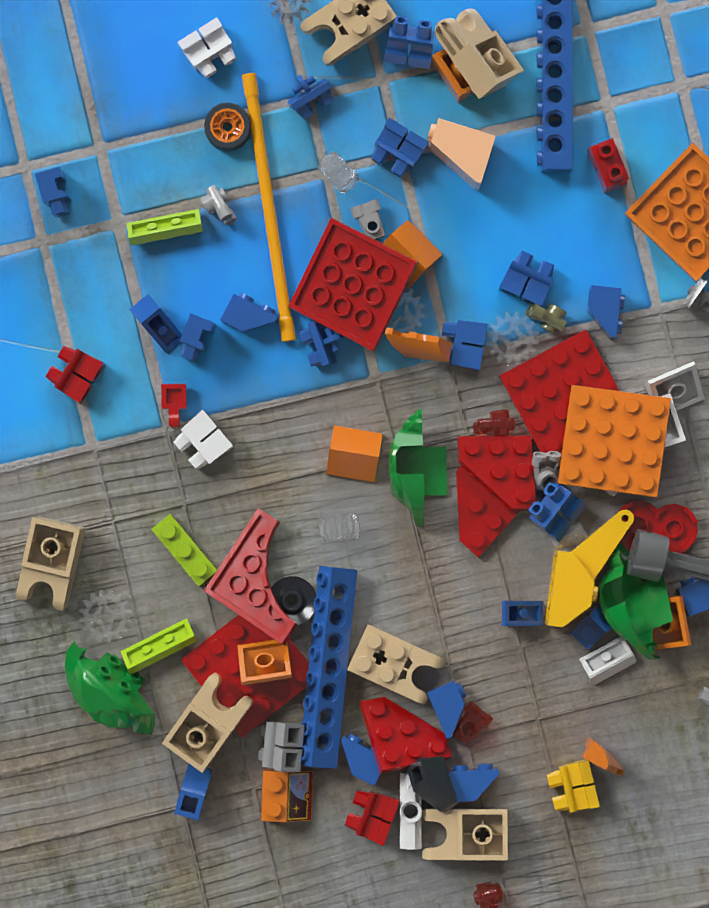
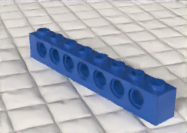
(562, 160)
(334, 677)

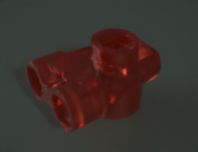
(498, 423)
(475, 720)
(488, 895)

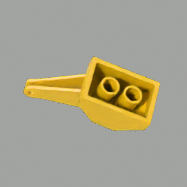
(574, 571)

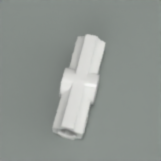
(409, 826)

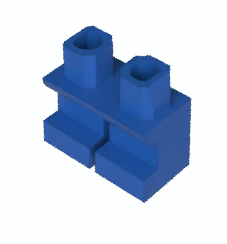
(420, 39)
(389, 142)
(51, 193)
(538, 282)
(467, 333)
(194, 335)
(556, 502)

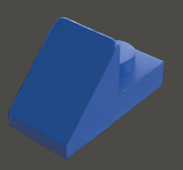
(522, 613)
(591, 627)

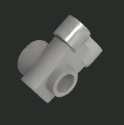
(216, 201)
(369, 213)
(545, 467)

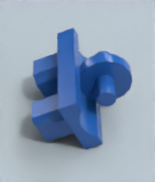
(319, 90)
(324, 341)

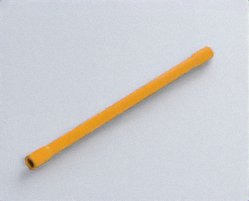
(251, 94)

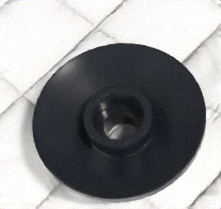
(302, 591)

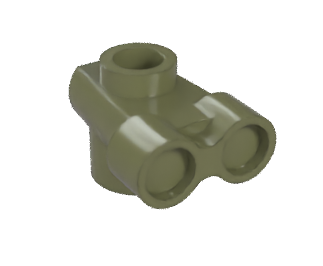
(550, 318)

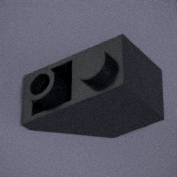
(432, 782)

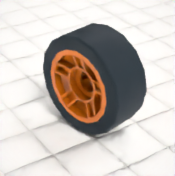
(229, 114)

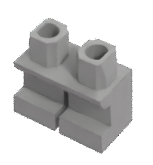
(277, 746)

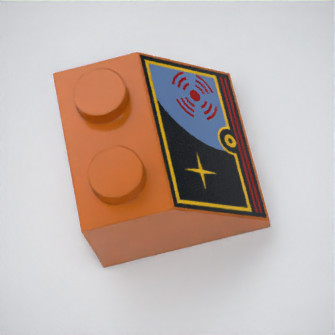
(287, 796)

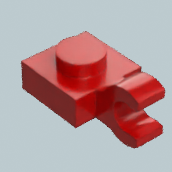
(172, 399)

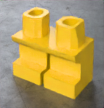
(577, 797)

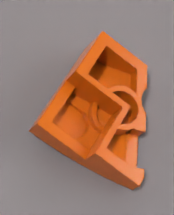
(419, 345)
(601, 756)

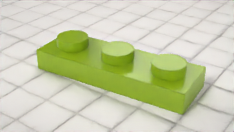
(164, 227)
(184, 549)
(158, 646)

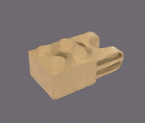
(349, 28)
(477, 52)
(44, 565)
(399, 666)
(210, 719)
(461, 834)

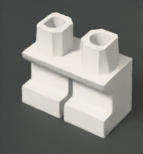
(217, 42)
(195, 433)

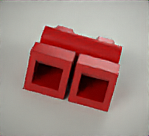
(609, 165)
(78, 363)
(368, 825)

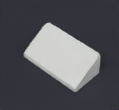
(608, 660)

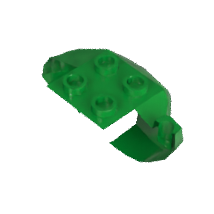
(416, 469)
(633, 605)
(108, 691)

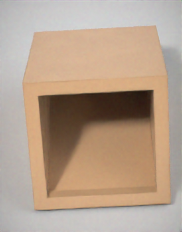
(461, 149)

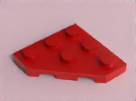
(501, 466)
(479, 513)
(400, 736)

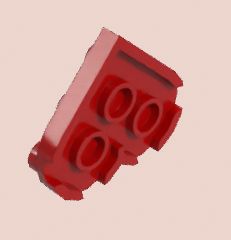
(669, 520)

